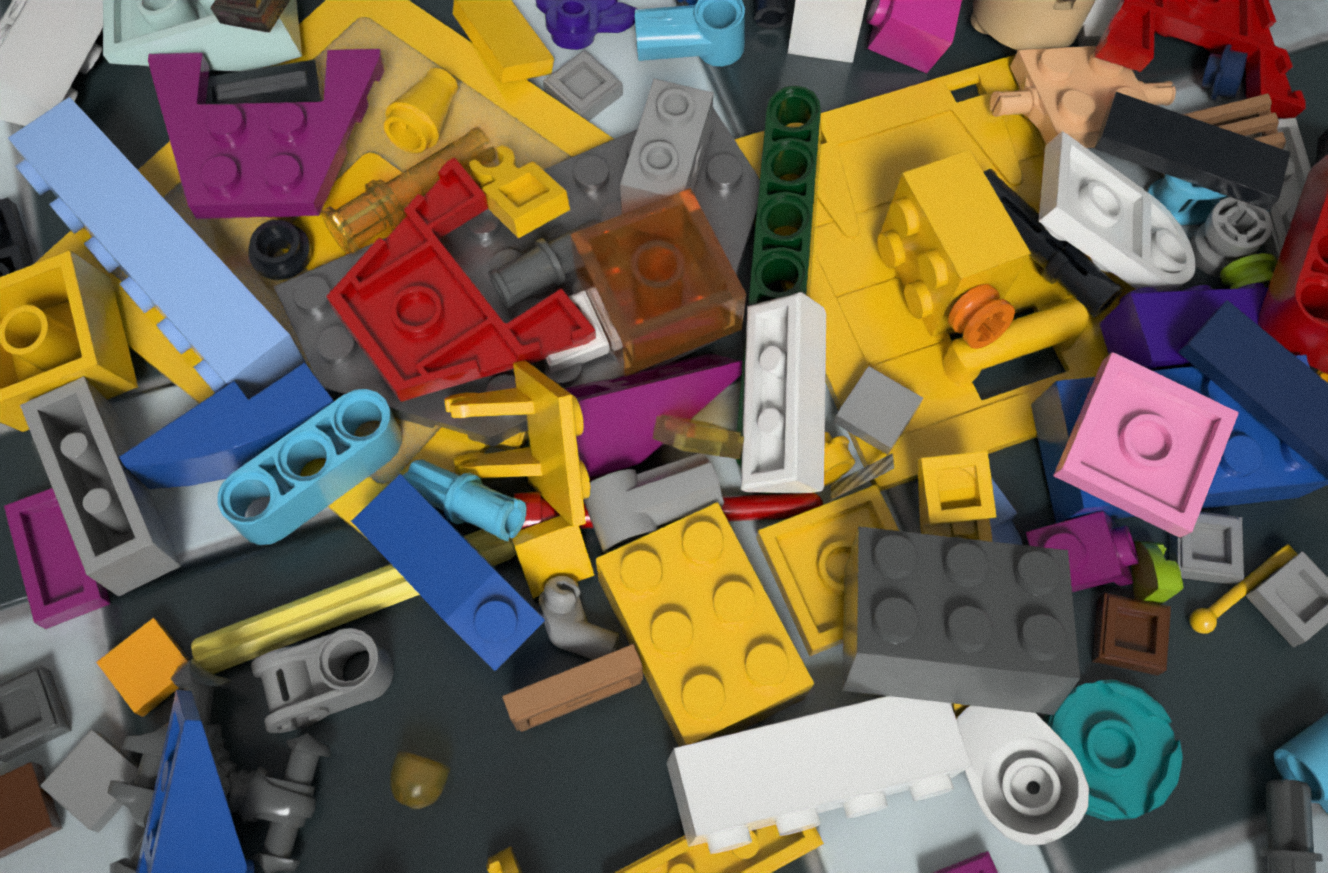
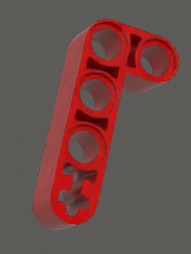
(1298, 292)

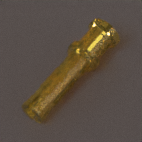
(384, 203)

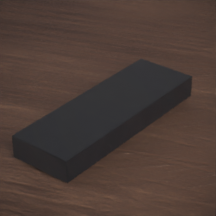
(1193, 151)

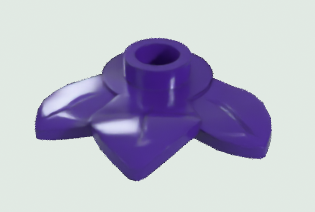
(578, 21)

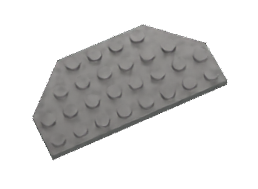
(724, 189)

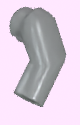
(568, 624)

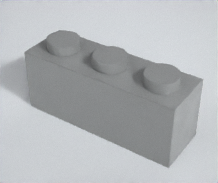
(101, 500)

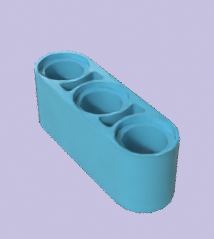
(278, 468)

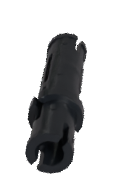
(1058, 258)

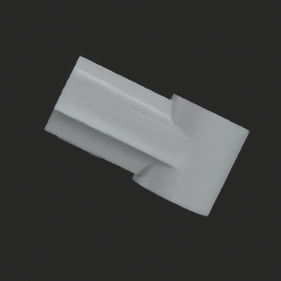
(634, 505)

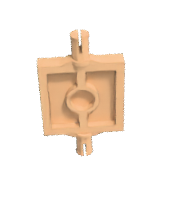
(1071, 91)

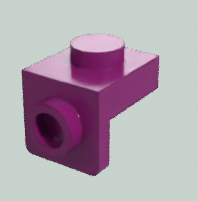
(1095, 547)

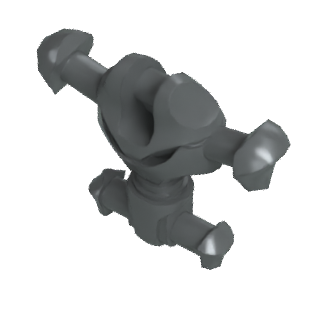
(251, 794)

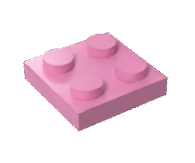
(1146, 445)

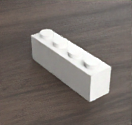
(813, 766)

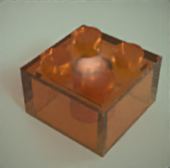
(658, 281)

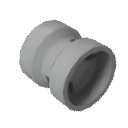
(1230, 233)

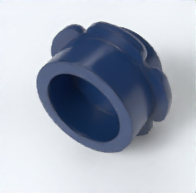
(1224, 72)

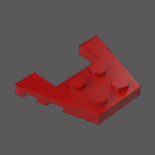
(1212, 25)
(425, 316)

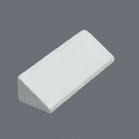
(784, 396)

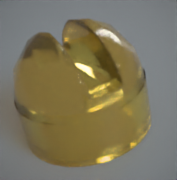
(417, 780)

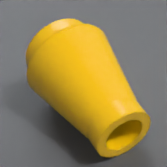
(419, 114)

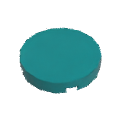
(1122, 747)

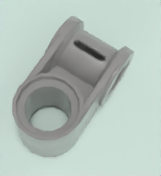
(308, 680)

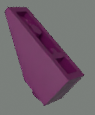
(624, 410)

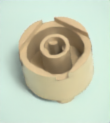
(1031, 22)

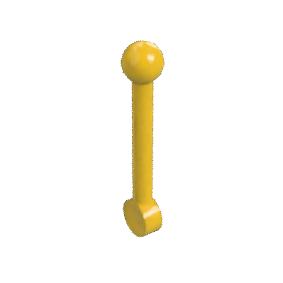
(1205, 620)

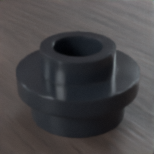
(273, 237)

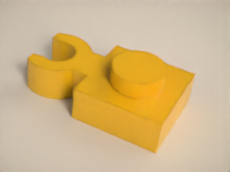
(520, 196)

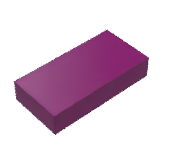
(50, 562)

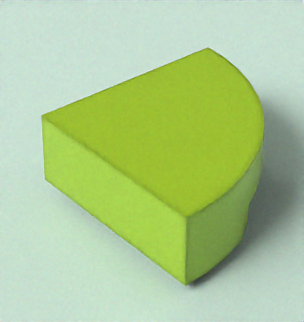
(1154, 577)

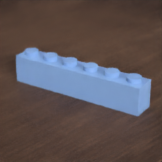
(156, 249)

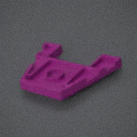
(261, 155)

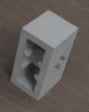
(667, 144)

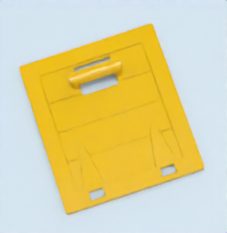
(865, 301)

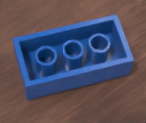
(1251, 470)

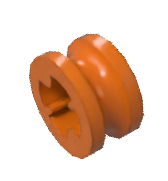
(981, 316)

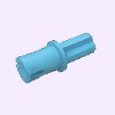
(467, 500)

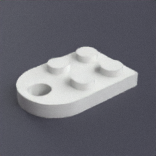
(1112, 219)

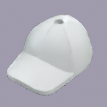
(1009, 753)

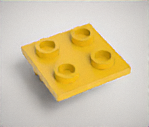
(552, 427)

